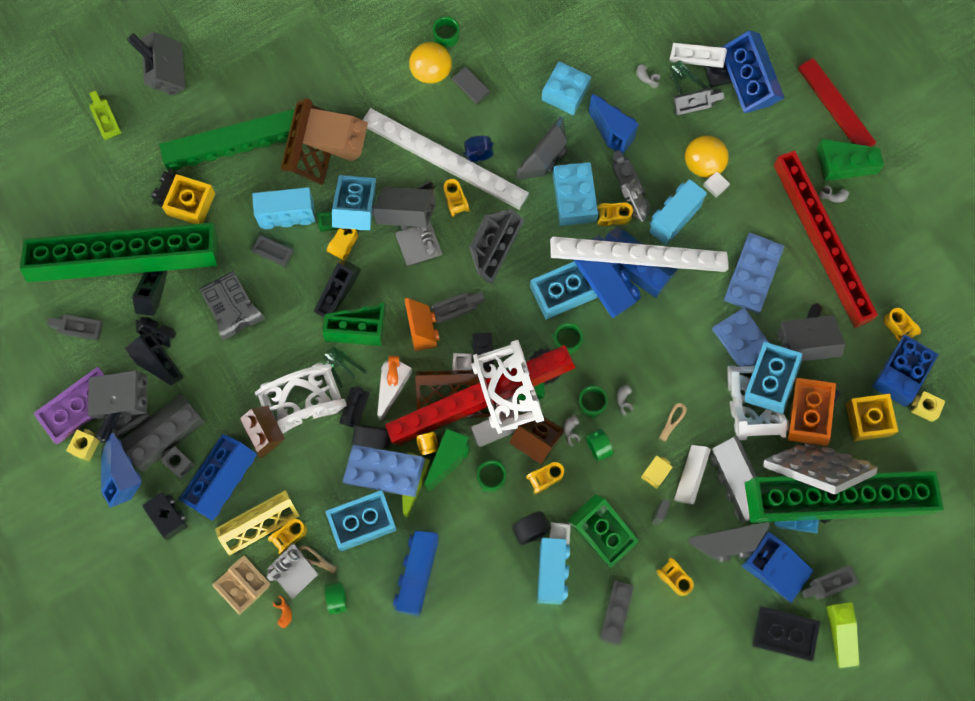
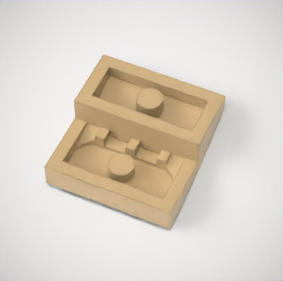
(241, 585)

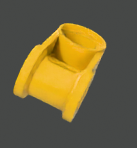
(456, 200)
(613, 214)
(342, 244)
(903, 325)
(427, 443)
(544, 477)
(286, 535)
(675, 576)

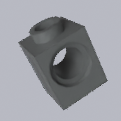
(183, 467)

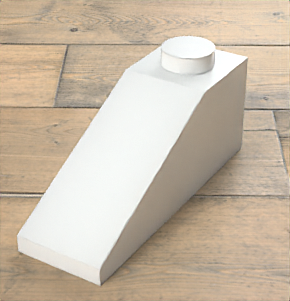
(389, 393)

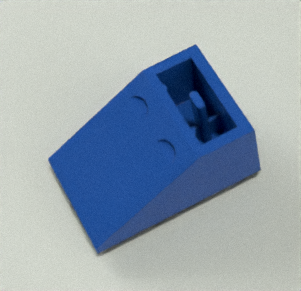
(612, 124)
(905, 371)
(118, 476)
(778, 567)

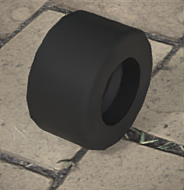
(370, 436)
(531, 528)

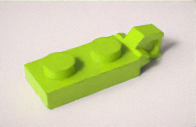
(104, 116)

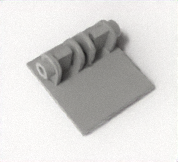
(634, 192)
(418, 244)
(292, 571)

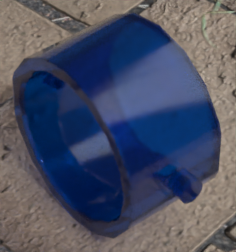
(478, 148)

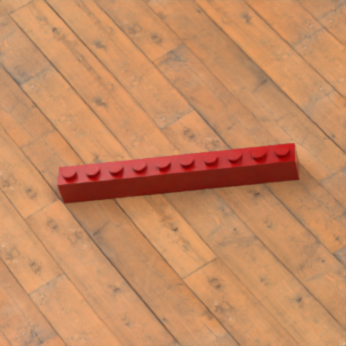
(825, 239)
(472, 398)

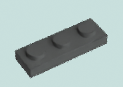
(616, 612)

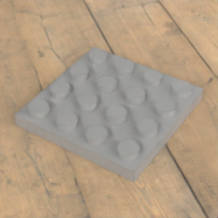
(821, 467)

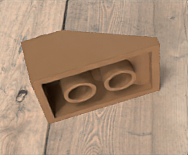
(335, 133)

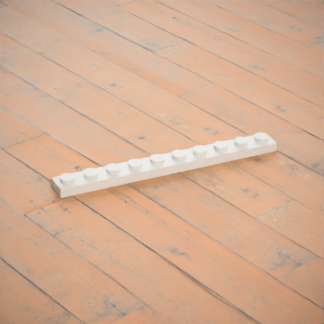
(446, 159)
(638, 254)

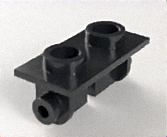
(160, 194)
(162, 334)
(355, 407)

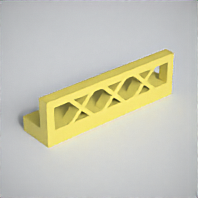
(256, 516)

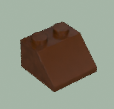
(262, 430)
(537, 438)

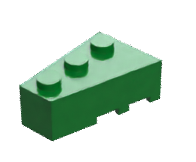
(848, 160)
(357, 326)

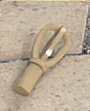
(668, 426)
(322, 562)

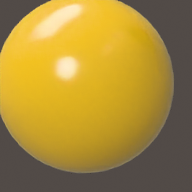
(430, 62)
(706, 156)

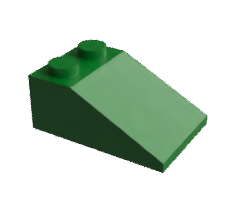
(449, 456)
(603, 530)

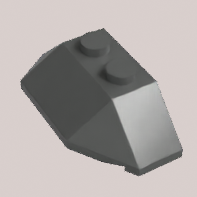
(546, 153)
(494, 242)
(731, 542)

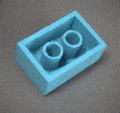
(575, 194)
(353, 202)
(284, 208)
(677, 211)
(561, 290)
(773, 377)
(361, 520)
(553, 571)

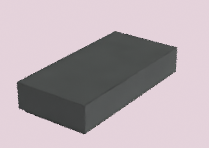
(471, 85)
(272, 251)
(661, 512)

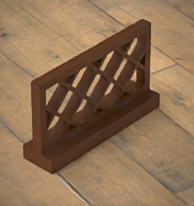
(294, 146)
(446, 377)

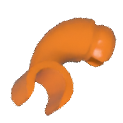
(392, 376)
(286, 616)

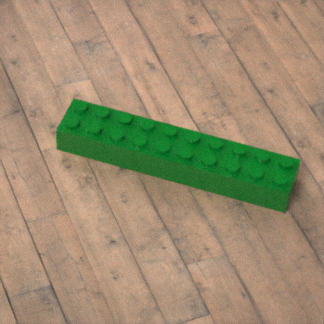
(119, 252)
(878, 496)

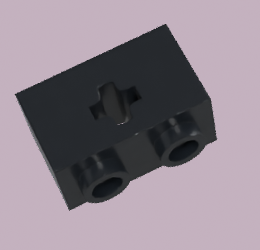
(155, 510)

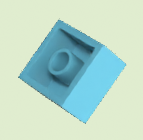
(566, 88)

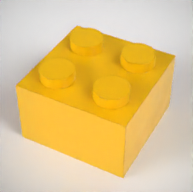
(188, 200)
(871, 417)

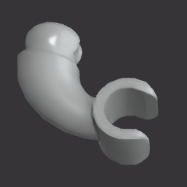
(642, 75)
(837, 198)
(621, 396)
(568, 427)

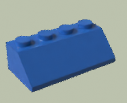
(752, 72)
(649, 278)
(610, 284)
(218, 476)
(417, 573)

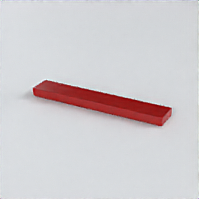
(835, 104)

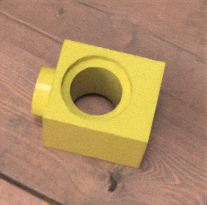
(935, 406)
(75, 445)
(657, 471)

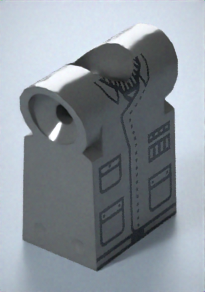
(230, 305)

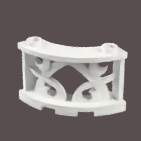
(516, 361)
(323, 408)
(748, 426)

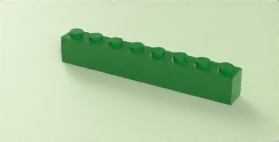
(227, 140)

